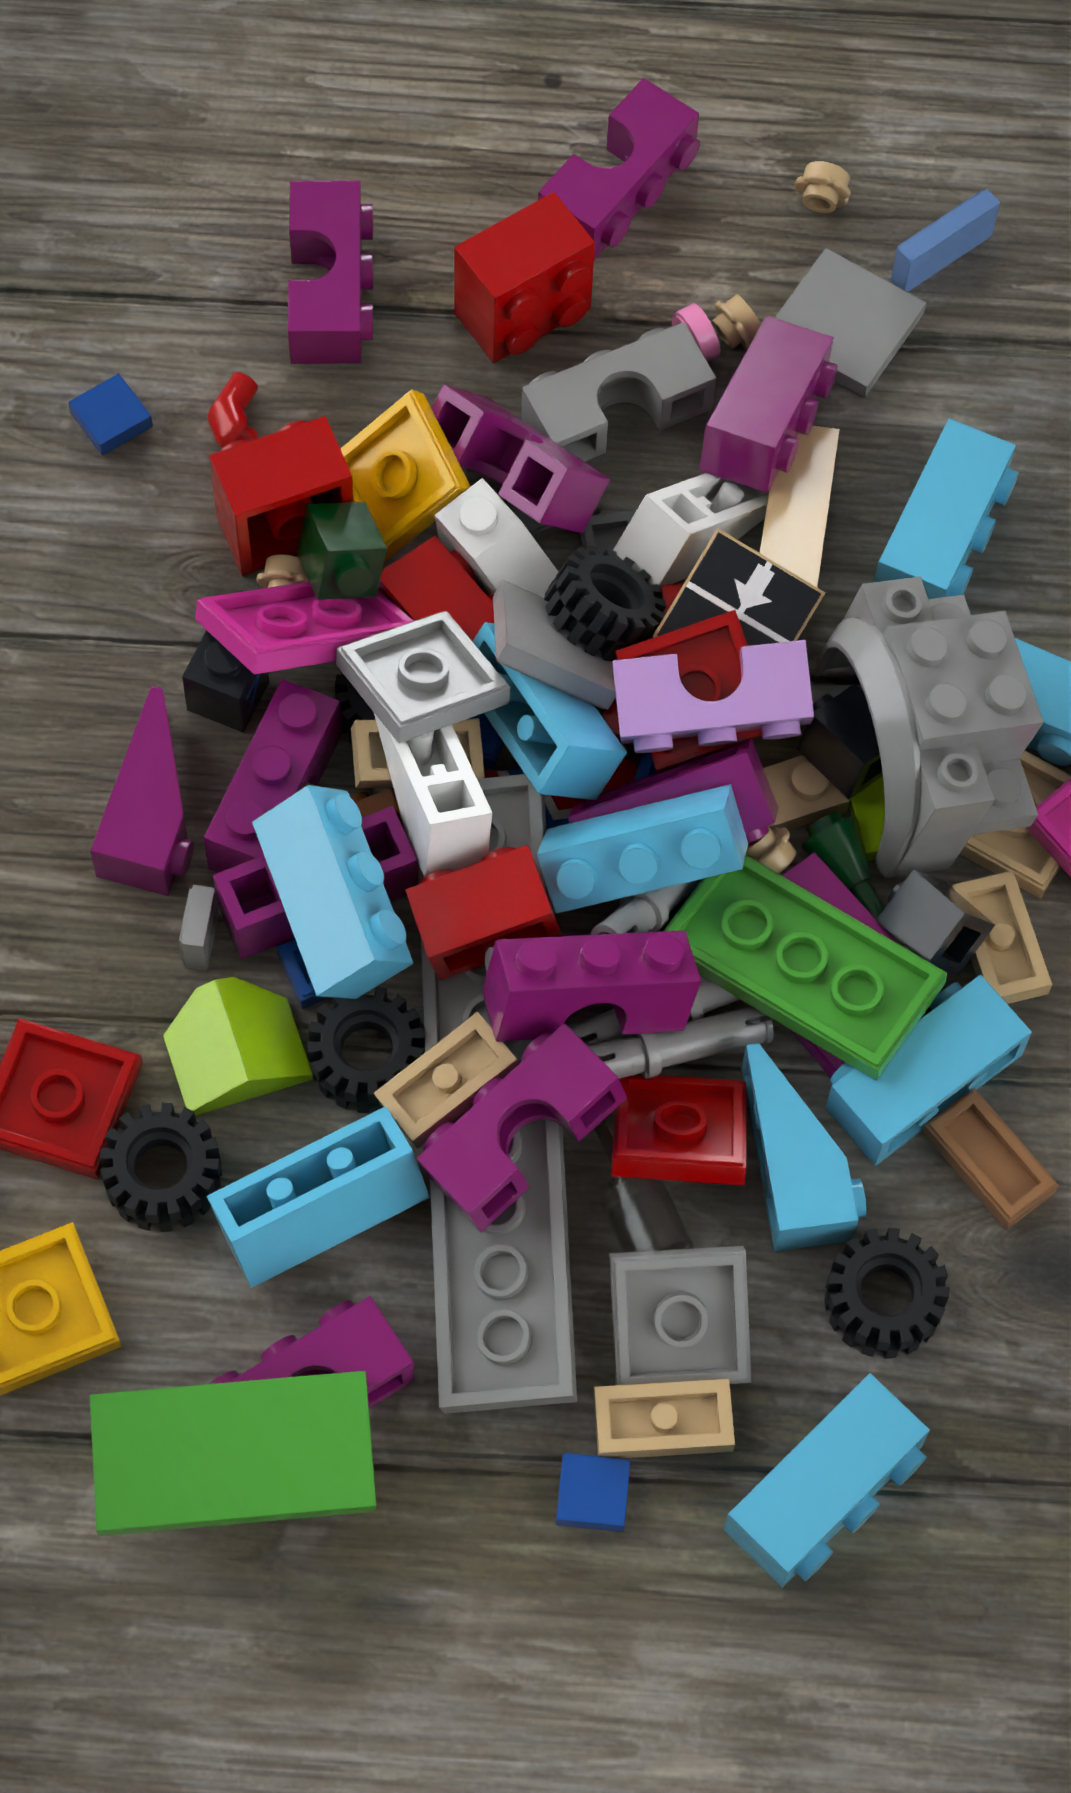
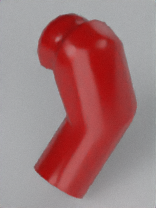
(227, 413)

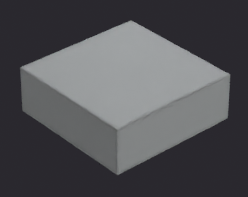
(198, 927)

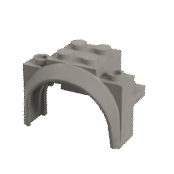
(946, 719)

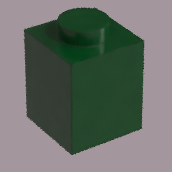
(341, 550)

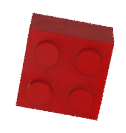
(523, 277)
(268, 482)

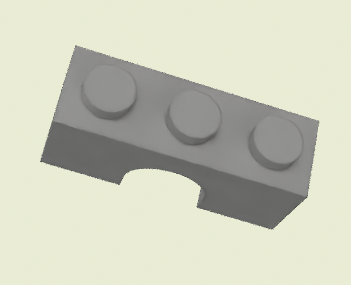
(657, 372)

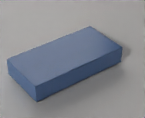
(945, 240)

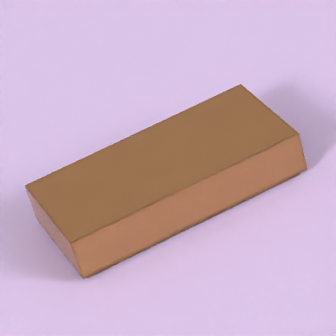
(990, 1158)

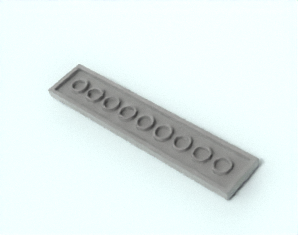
(507, 1288)

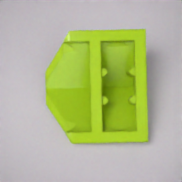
(234, 1045)

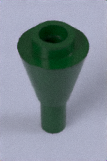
(842, 850)

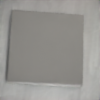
(860, 312)
(535, 647)
(422, 676)
(680, 1315)

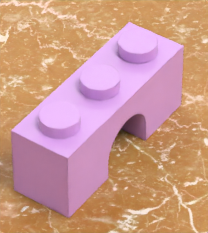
(658, 708)

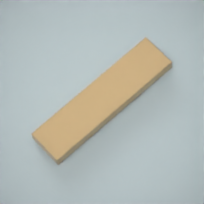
(800, 506)

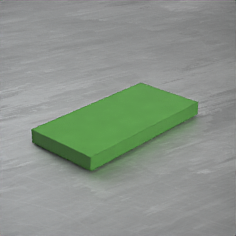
(807, 964)
(232, 1453)

